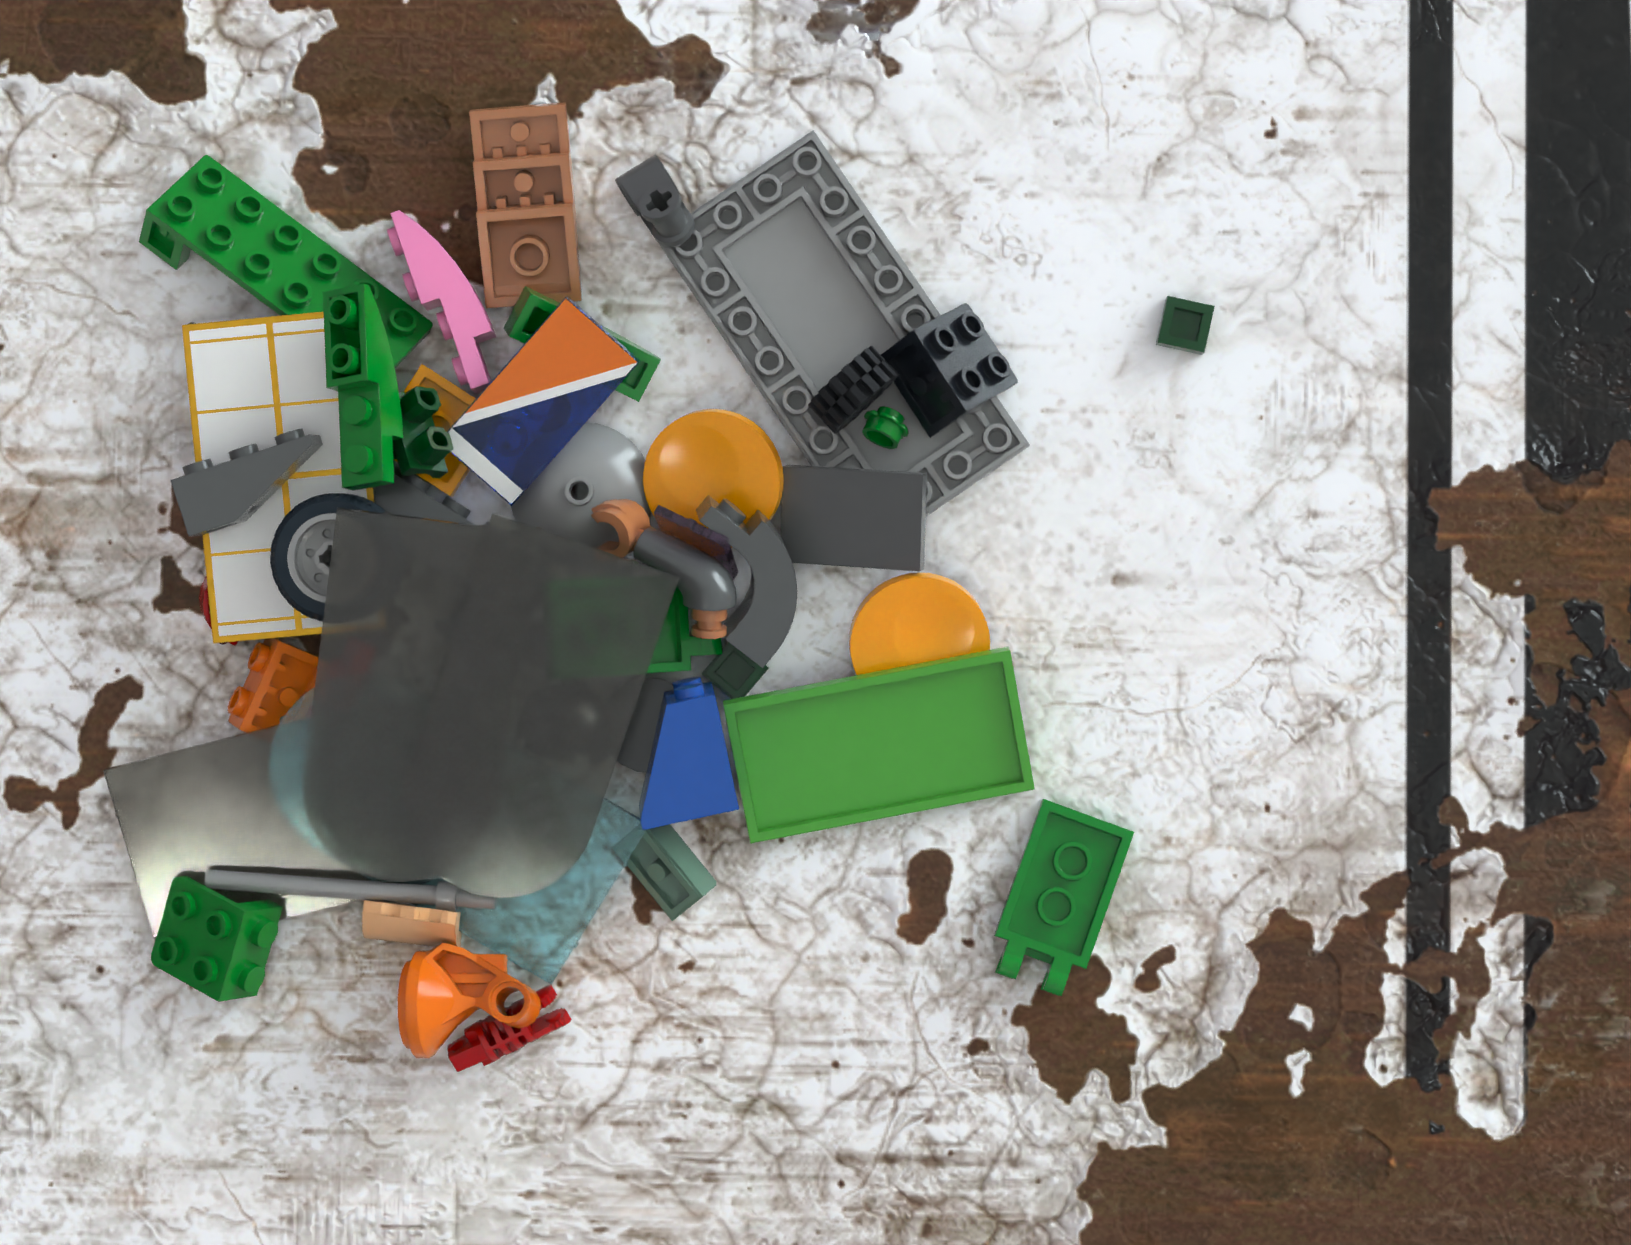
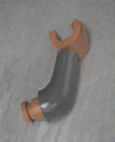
(703, 579)

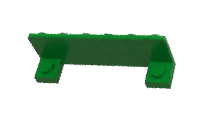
(264, 250)

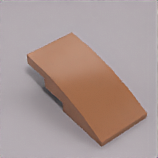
(525, 202)

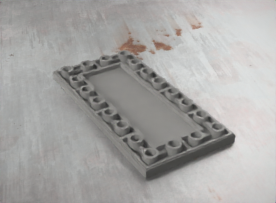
(804, 287)

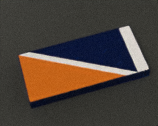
(540, 400)

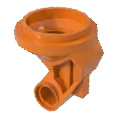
(447, 987)

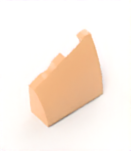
(410, 924)

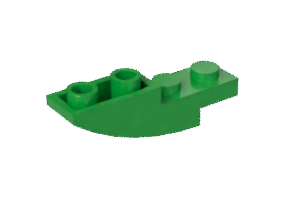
(367, 386)

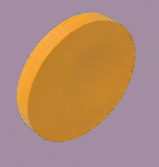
(717, 457)
(915, 622)

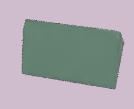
(670, 870)

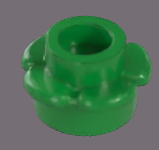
(885, 427)

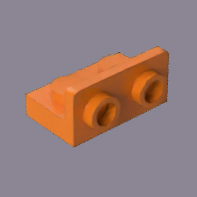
(275, 682)

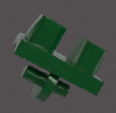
(422, 443)

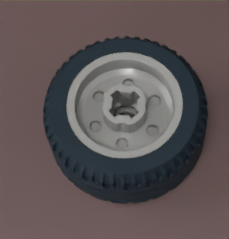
(304, 550)

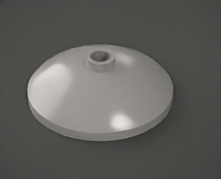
(602, 461)

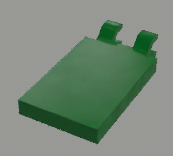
(1060, 892)

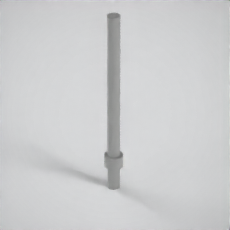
(443, 896)

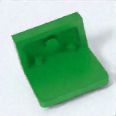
(215, 941)

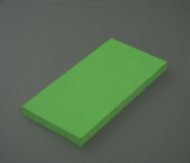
(879, 744)

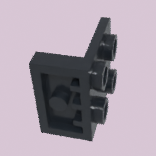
(948, 368)

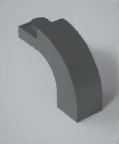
(770, 604)

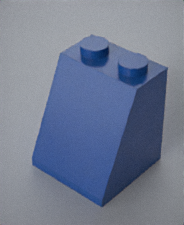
(688, 759)

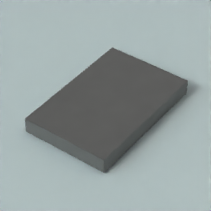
(854, 517)

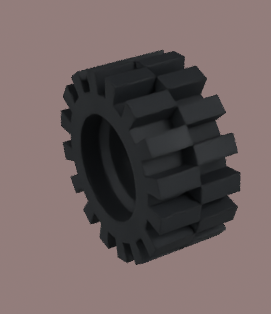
(853, 389)

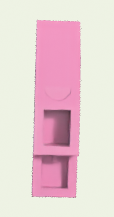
(438, 283)

